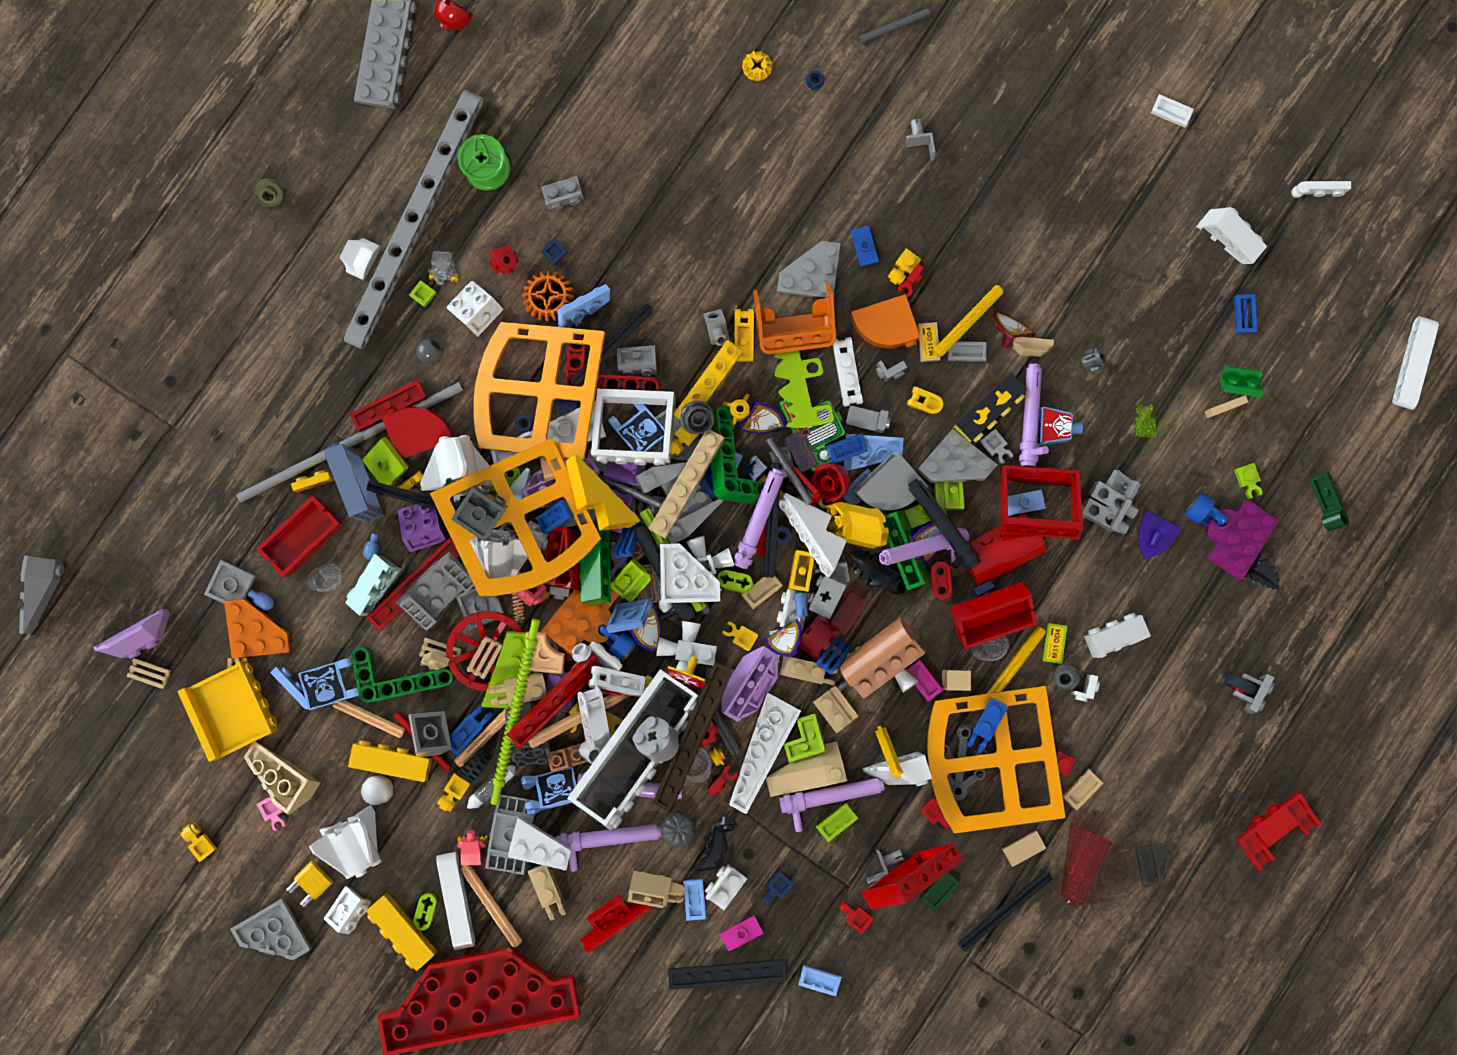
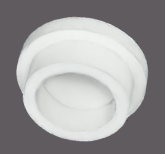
(581, 652)

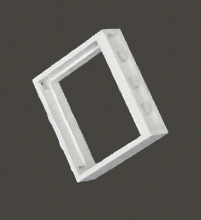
(634, 397)

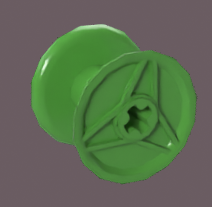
(484, 162)

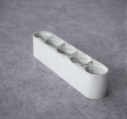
(1415, 362)
(455, 901)

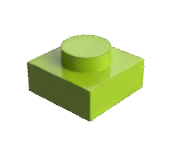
(422, 294)

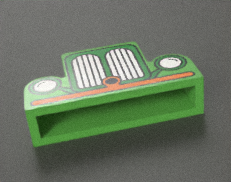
(818, 435)

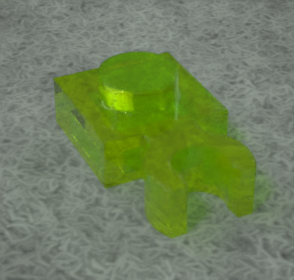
(1144, 424)

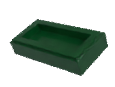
(939, 891)

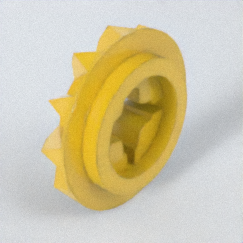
(757, 74)

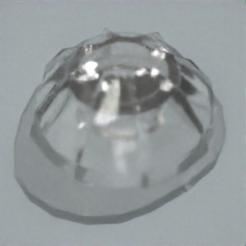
(325, 578)
(991, 650)
(700, 768)

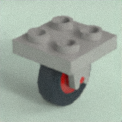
(1251, 690)

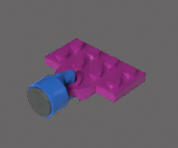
(1236, 534)

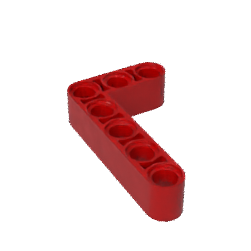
(580, 354)

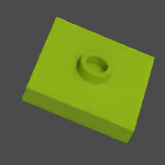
(385, 462)

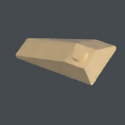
(809, 773)
(284, 781)

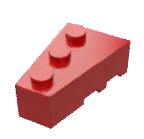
(558, 542)

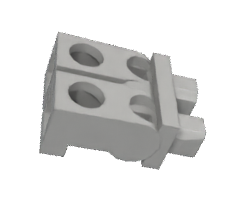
(1108, 508)

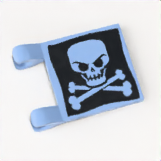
(640, 431)
(325, 686)
(552, 789)

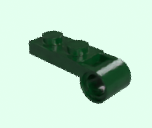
(1330, 502)

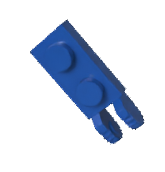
(988, 722)
(468, 730)

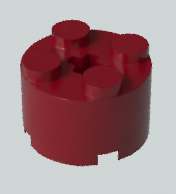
(818, 637)

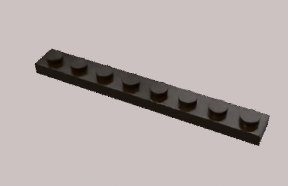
(693, 736)

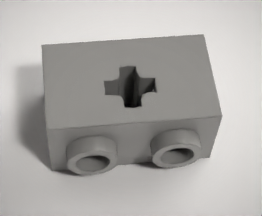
(822, 605)

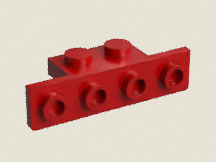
(610, 920)

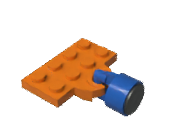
(581, 622)

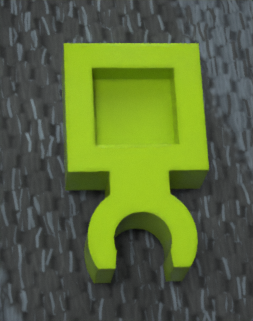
(1248, 477)

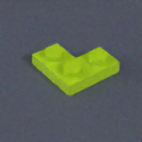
(810, 743)

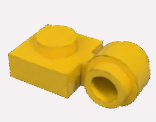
(905, 264)
(684, 437)
(456, 788)
(201, 846)

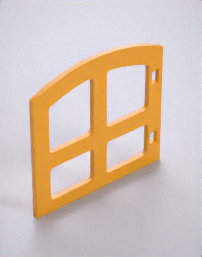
(545, 390)
(542, 570)
(1004, 758)

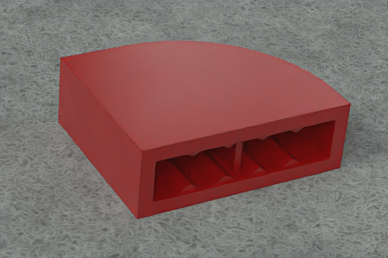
(414, 429)

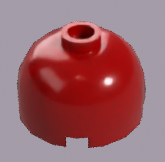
(452, 15)
(831, 481)

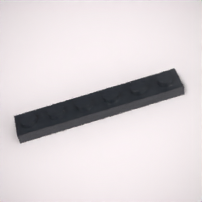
(727, 974)

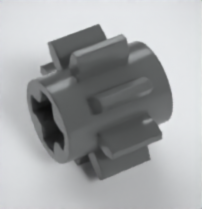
(1094, 359)

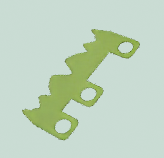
(797, 392)

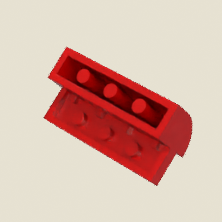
(1003, 553)

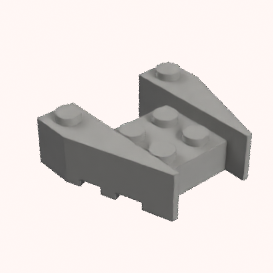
(695, 511)

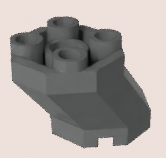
(527, 754)

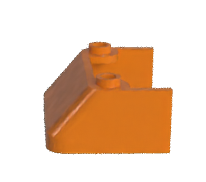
(799, 331)

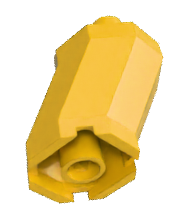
(857, 524)

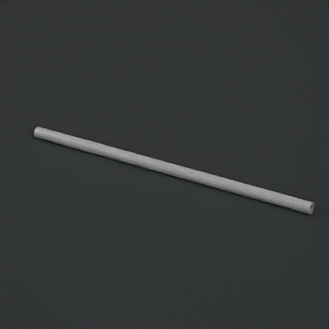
(350, 442)

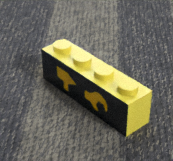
(993, 405)

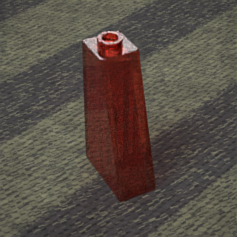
(1082, 864)

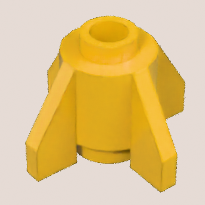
(738, 416)

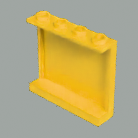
(228, 711)

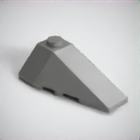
(40, 582)

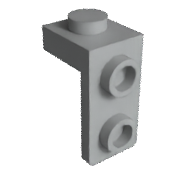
(868, 419)

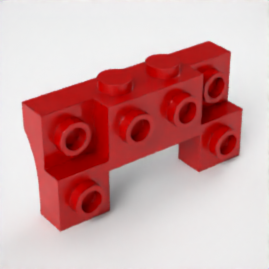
(1273, 825)

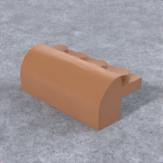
(881, 658)

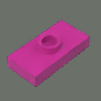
(926, 682)
(741, 933)

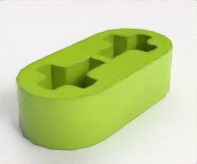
(734, 586)
(421, 910)

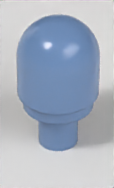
(371, 547)
(261, 600)

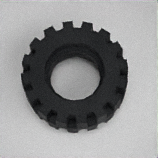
(476, 765)

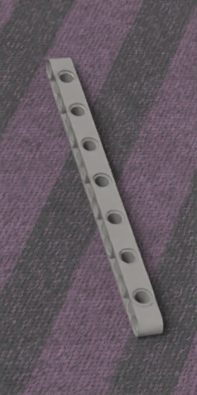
(406, 232)

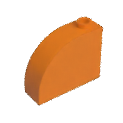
(887, 323)

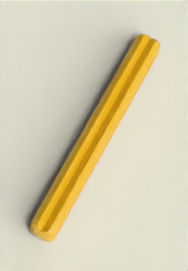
(968, 320)
(1018, 660)
(889, 752)

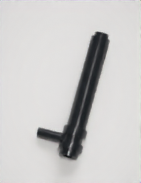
(643, 535)
(962, 548)

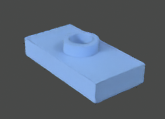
(1025, 502)
(694, 899)
(819, 980)

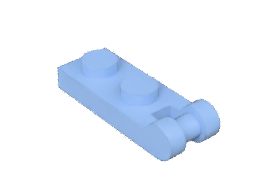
(283, 675)

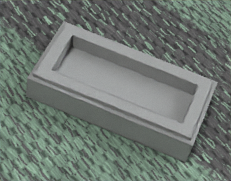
(967, 352)

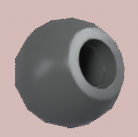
(429, 351)
(1066, 677)

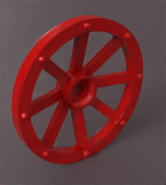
(455, 634)

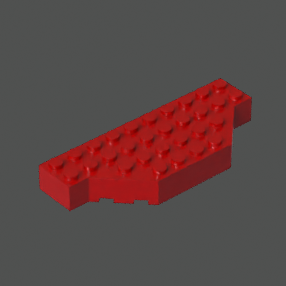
(477, 999)

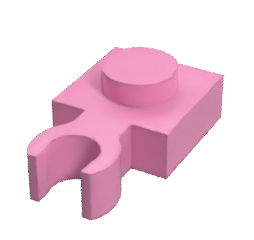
(272, 812)

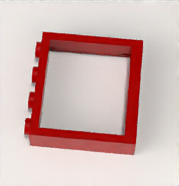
(1041, 527)
(912, 875)

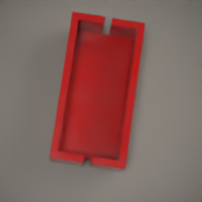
(300, 537)
(993, 615)

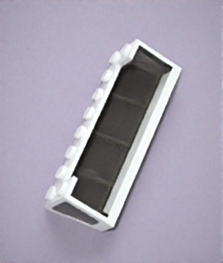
(620, 768)

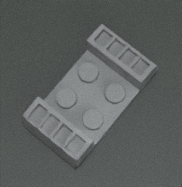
(435, 590)
(502, 832)

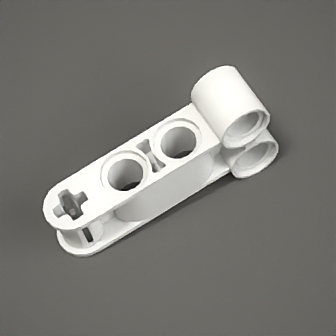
(594, 723)

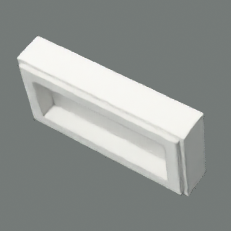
(1172, 111)

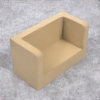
(956, 680)

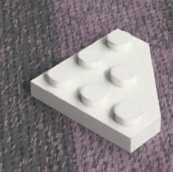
(685, 578)

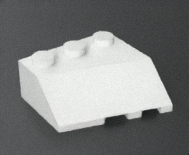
(914, 770)

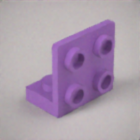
(420, 527)

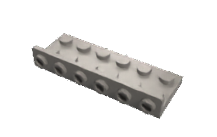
(385, 53)

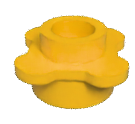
(717, 756)

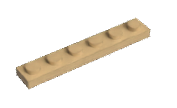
(686, 483)

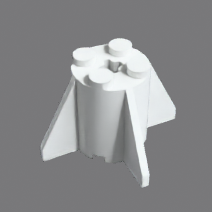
(452, 461)
(499, 553)
(350, 845)

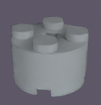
(656, 740)

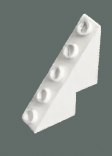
(811, 527)

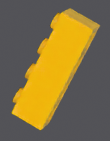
(389, 762)
(401, 931)

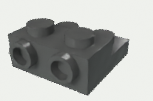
(480, 511)

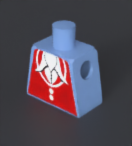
(1056, 426)

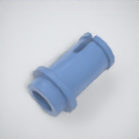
(801, 604)

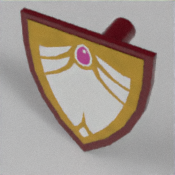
(1010, 328)

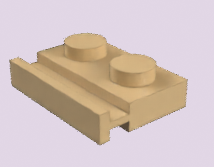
(835, 709)

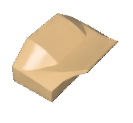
(1032, 346)

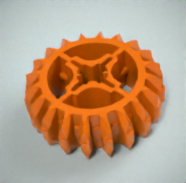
(539, 295)

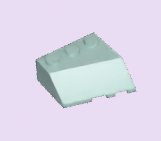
(372, 585)

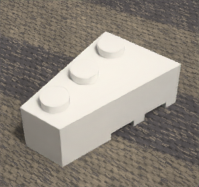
(1234, 234)
(537, 846)

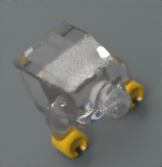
(442, 267)

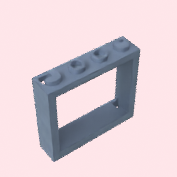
(352, 481)

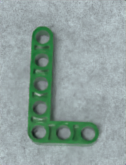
(723, 466)
(397, 684)

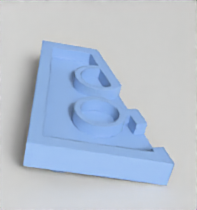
(573, 313)
(878, 450)

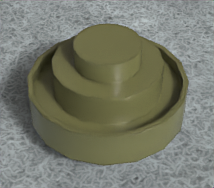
(269, 192)

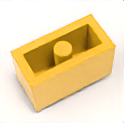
(801, 571)

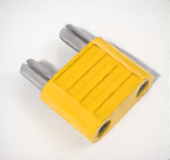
(312, 880)

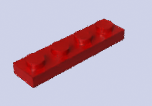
(400, 399)

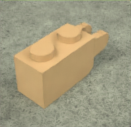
(804, 670)
(535, 690)
(547, 889)
(654, 890)

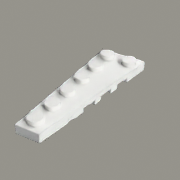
(560, 430)
(766, 742)

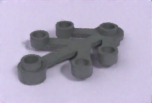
(958, 782)

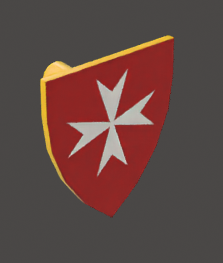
(688, 678)

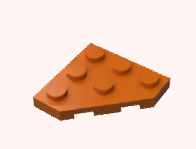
(253, 631)

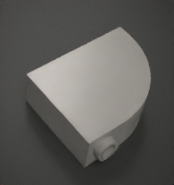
(888, 484)

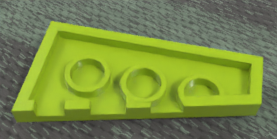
(506, 665)

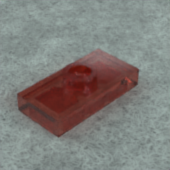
(848, 612)

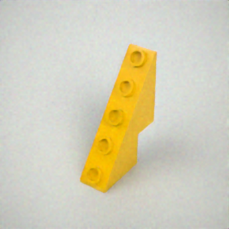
(713, 376)
(594, 494)

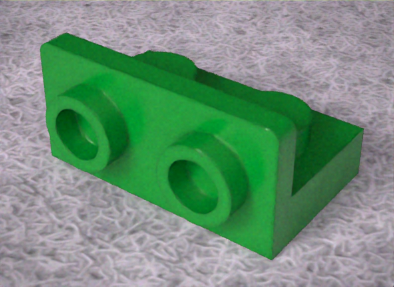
(1241, 381)

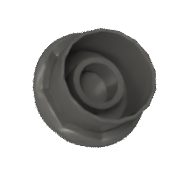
(696, 417)
(677, 829)

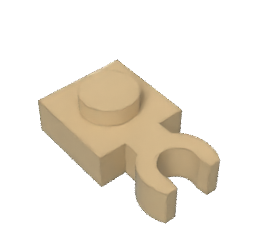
(434, 661)

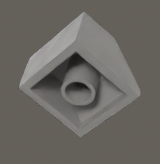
(430, 733)

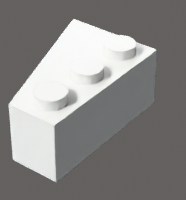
(1116, 635)

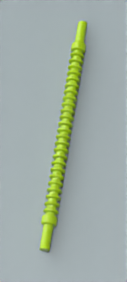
(530, 643)

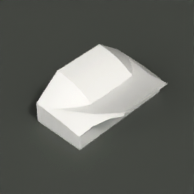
(359, 257)

